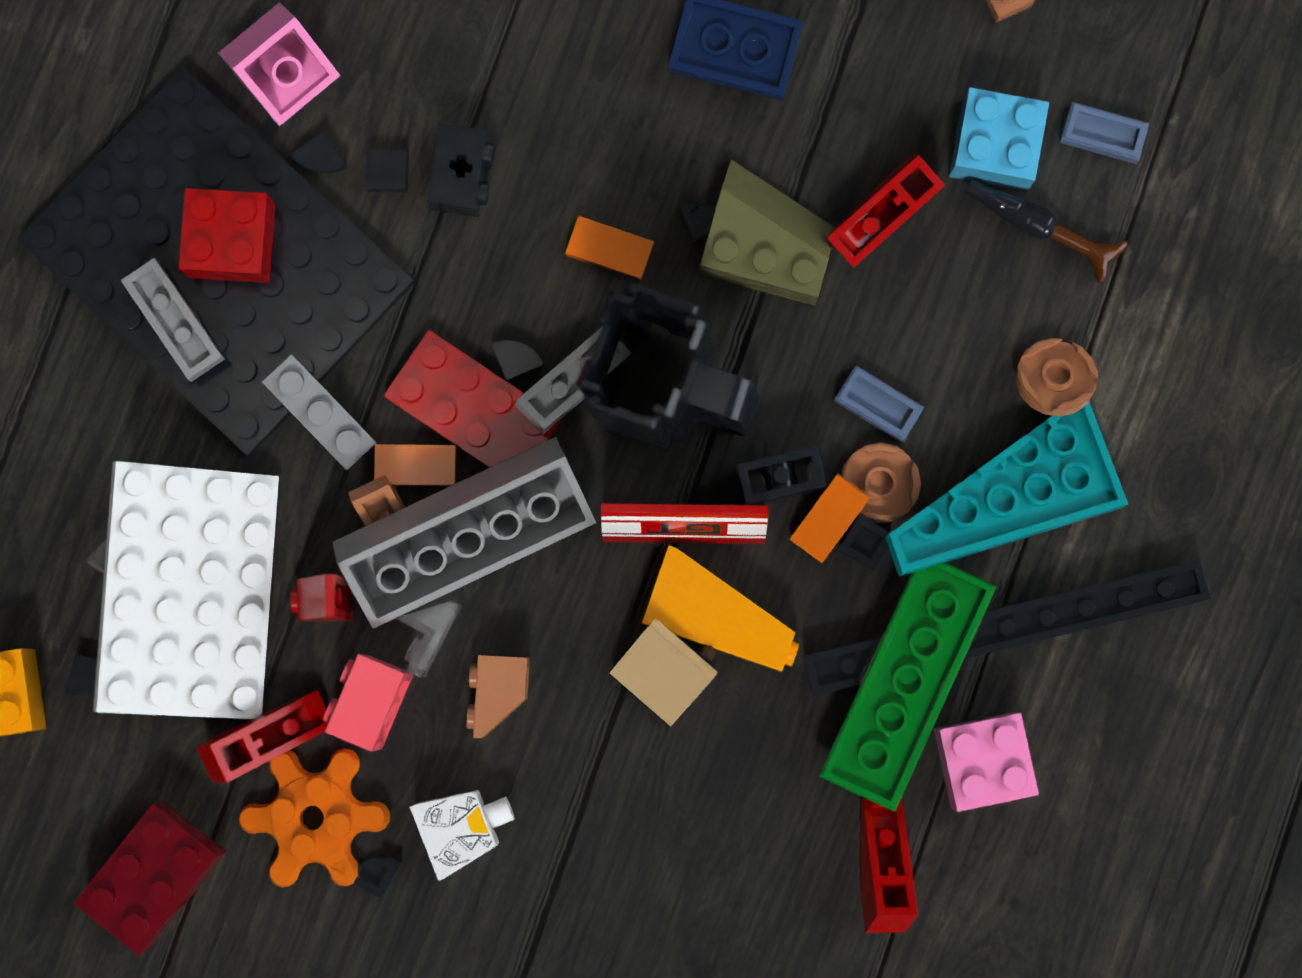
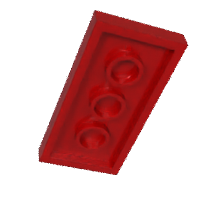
(464, 402)

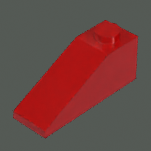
(885, 209)
(322, 599)
(263, 738)
(885, 870)

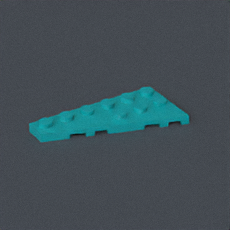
(1033, 486)

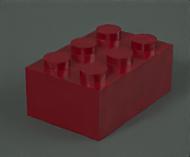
(150, 877)

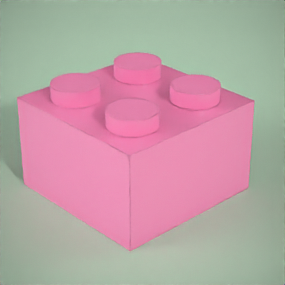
(986, 761)

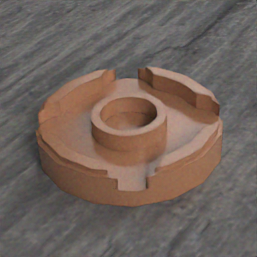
(1056, 377)
(887, 478)

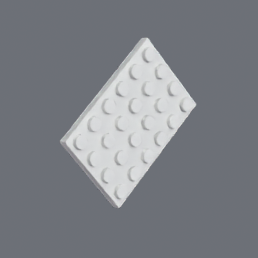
(186, 592)

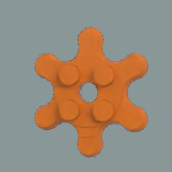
(342, 818)

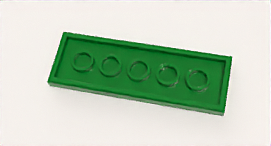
(907, 683)

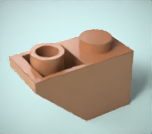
(500, 690)

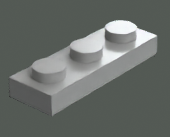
(172, 319)
(557, 391)
(318, 412)

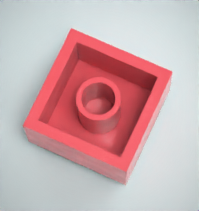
(367, 702)

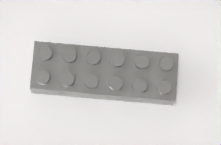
(463, 533)

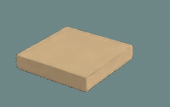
(663, 672)

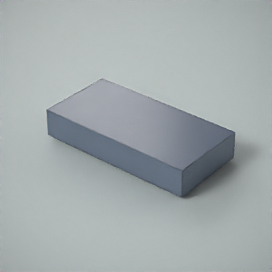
(1104, 132)
(879, 404)

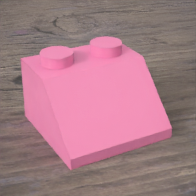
(279, 63)

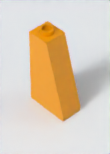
(712, 613)

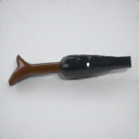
(1042, 225)

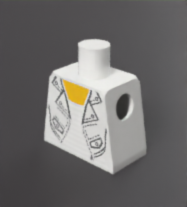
(459, 828)

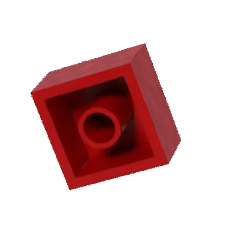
(227, 235)

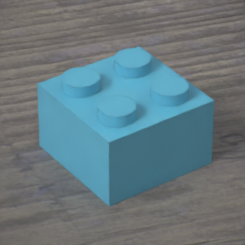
(999, 139)

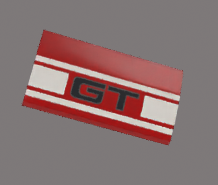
(684, 523)

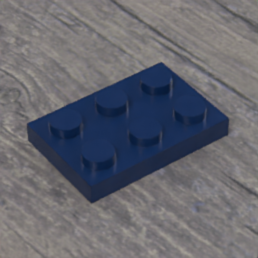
(736, 47)

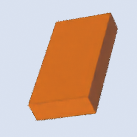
(609, 248)
(416, 464)
(830, 518)

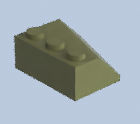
(765, 240)

